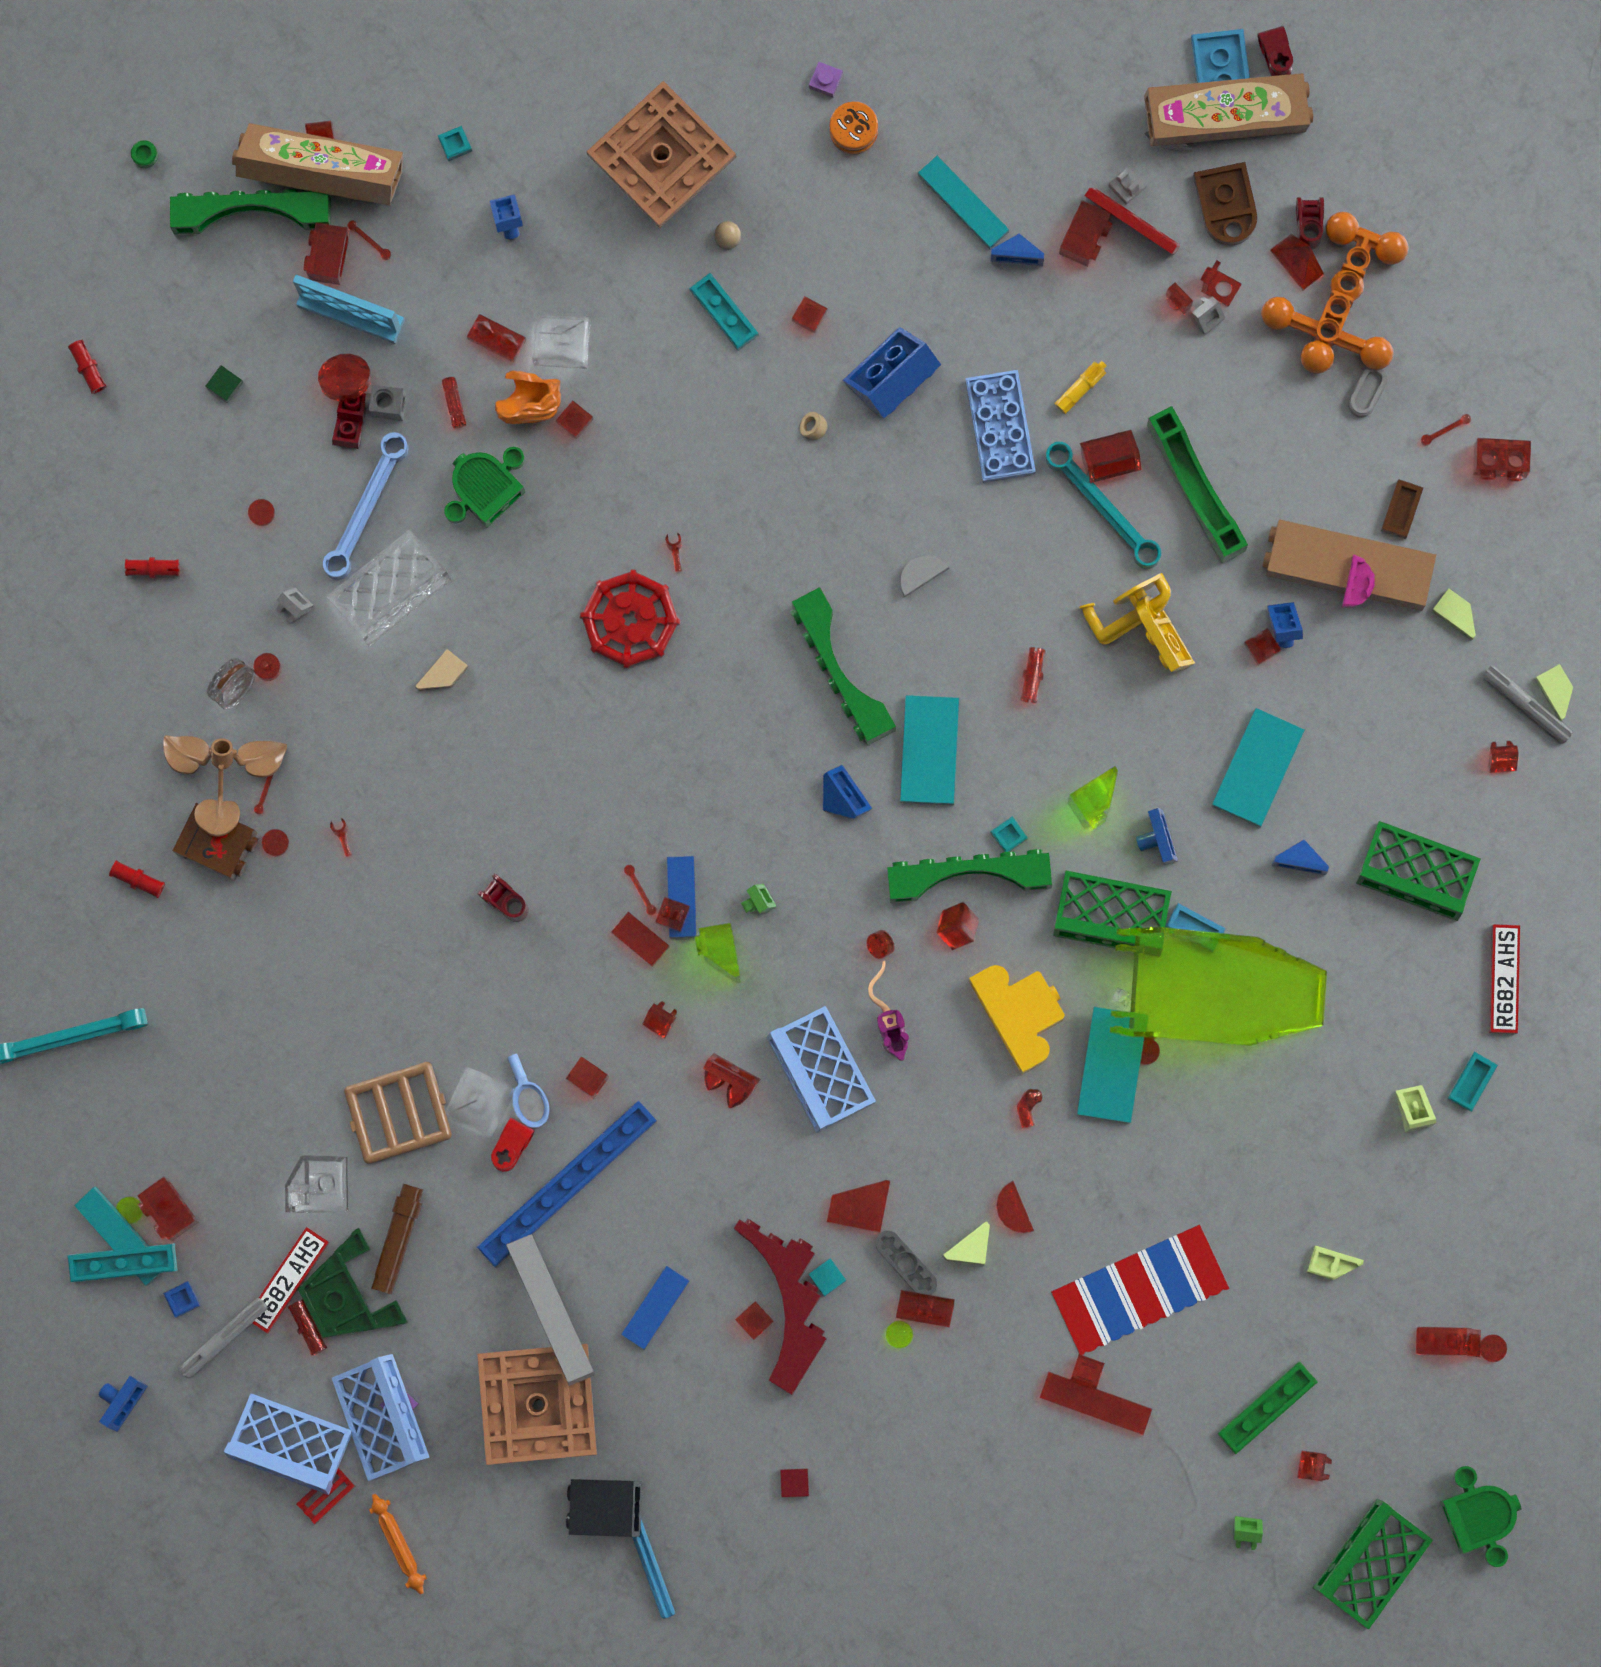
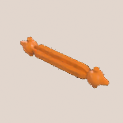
(397, 1544)

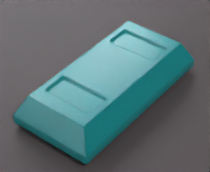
(1472, 1081)

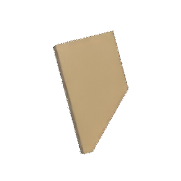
(443, 672)

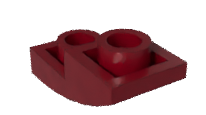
(349, 422)

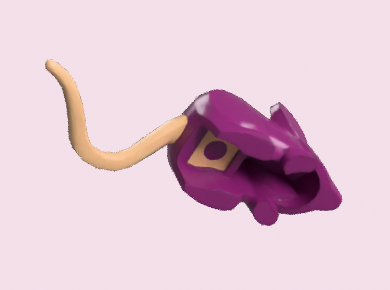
(890, 1024)

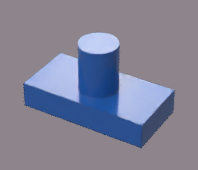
(507, 216)
(1285, 624)
(1159, 837)
(120, 1401)

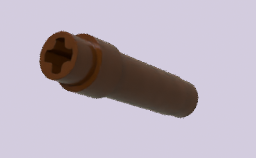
(405, 1212)

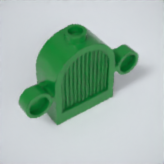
(485, 486)
(1480, 1516)

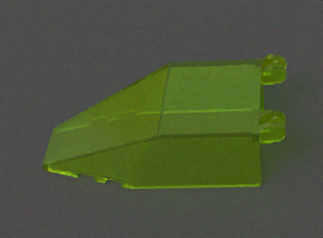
(1218, 988)

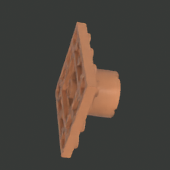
(656, 130)
(511, 1423)

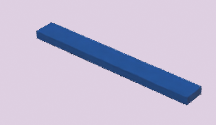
(568, 1182)

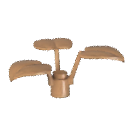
(188, 752)

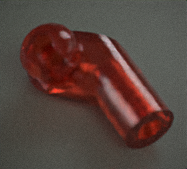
(1025, 1106)

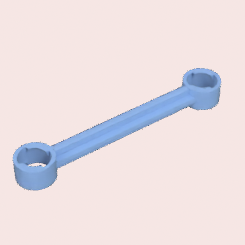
(365, 506)

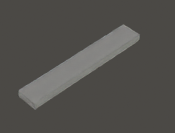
(550, 1310)

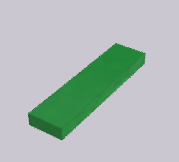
(1267, 1408)

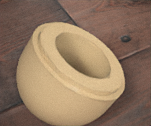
(727, 235)
(819, 429)

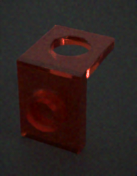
(1212, 277)

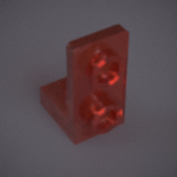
(1448, 1341)

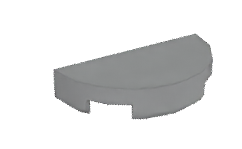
(921, 571)

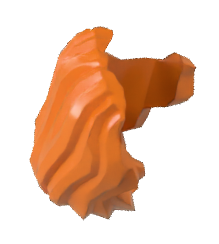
(531, 401)

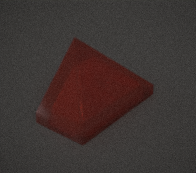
(1298, 261)

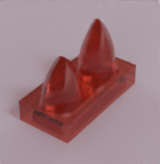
(496, 338)
(740, 1081)

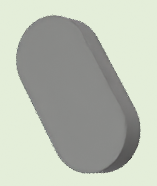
(1367, 392)

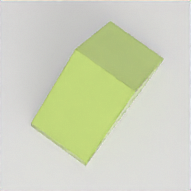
(1415, 1108)
(971, 1248)

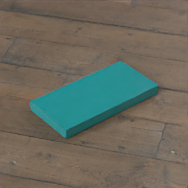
(929, 750)
(1258, 767)
(1110, 1069)

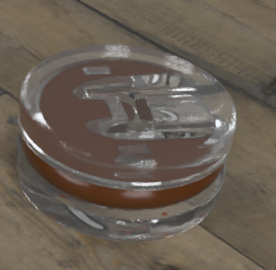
(231, 683)

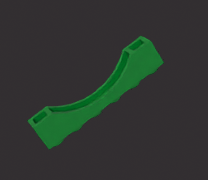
(196, 213)
(1204, 501)
(869, 715)
(1025, 871)

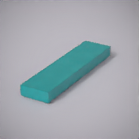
(963, 202)
(111, 1225)
(122, 1262)

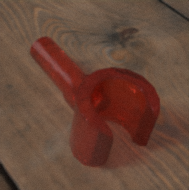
(675, 551)
(342, 837)

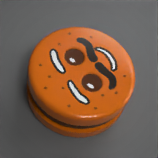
(853, 127)

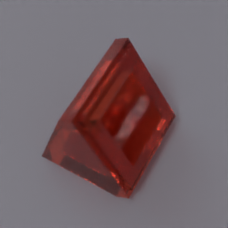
(322, 129)

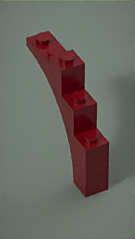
(788, 1264)

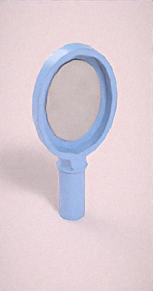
(528, 1098)

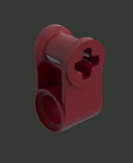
(1276, 49)
(1310, 217)
(501, 896)

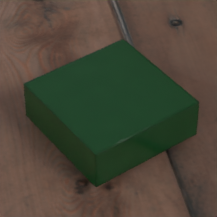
(224, 384)

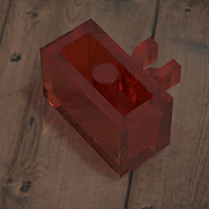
(167, 1209)

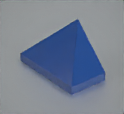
(1017, 251)
(842, 794)
(1301, 858)

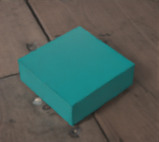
(454, 143)
(1009, 835)
(827, 1277)

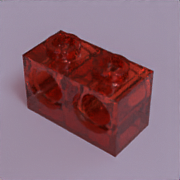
(1501, 451)

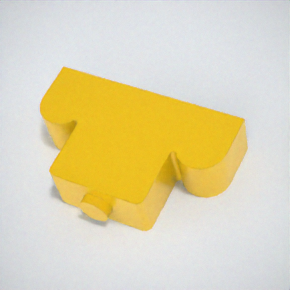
(1019, 1012)

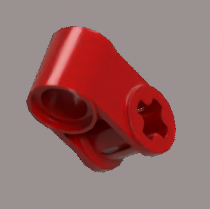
(514, 1141)

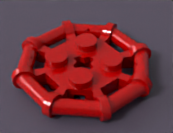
(628, 603)

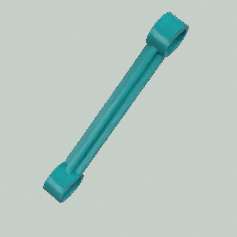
(1103, 505)
(124, 1021)

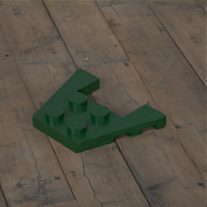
(336, 1299)

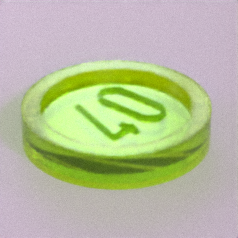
(129, 1209)
(899, 1334)

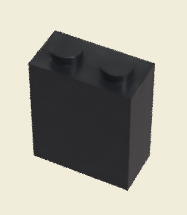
(604, 1508)

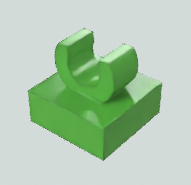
(759, 899)
(1248, 1530)

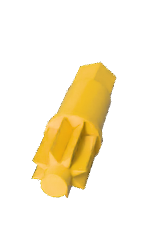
(1081, 386)

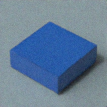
(182, 1299)

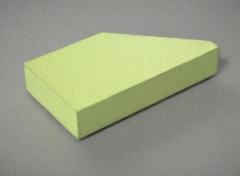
(1456, 612)
(1556, 689)
(1331, 1263)

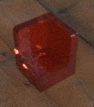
(957, 926)
(587, 1077)

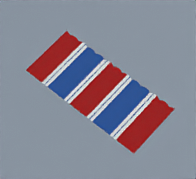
(1140, 1289)

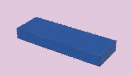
(682, 889)
(655, 1307)

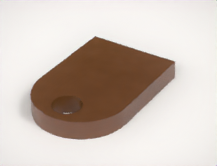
(1226, 201)

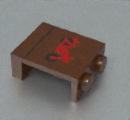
(220, 853)

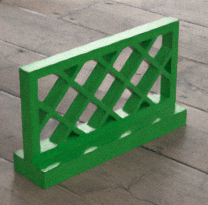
(1413, 892)
(1102, 934)
(1355, 1547)

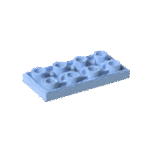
(1000, 426)

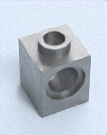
(394, 411)

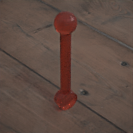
(385, 253)
(1427, 439)
(259, 808)
(629, 871)

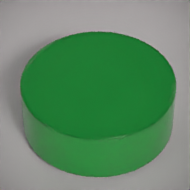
(144, 154)

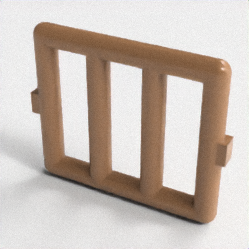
(376, 1084)

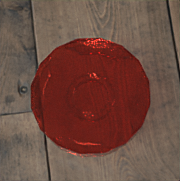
(344, 377)

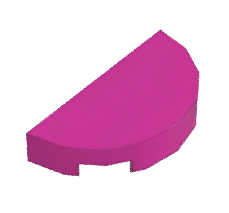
(1359, 583)

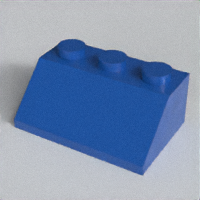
(892, 372)

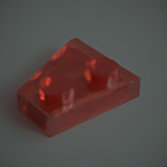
(860, 1207)

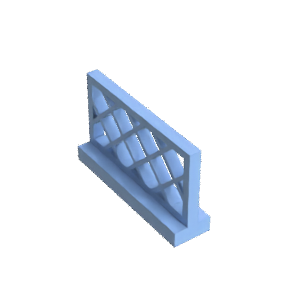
(798, 1074)
(396, 1410)
(280, 1466)

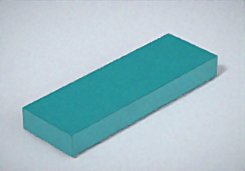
(724, 311)

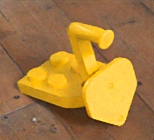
(1150, 613)

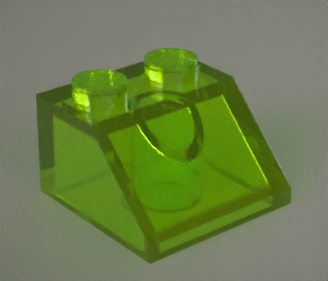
(1094, 799)
(719, 950)

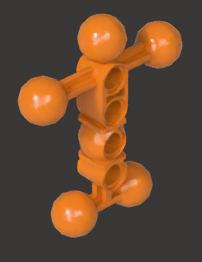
(1318, 355)

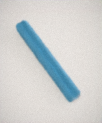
(653, 1574)

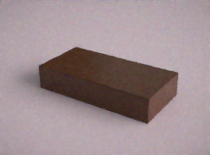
(1402, 509)

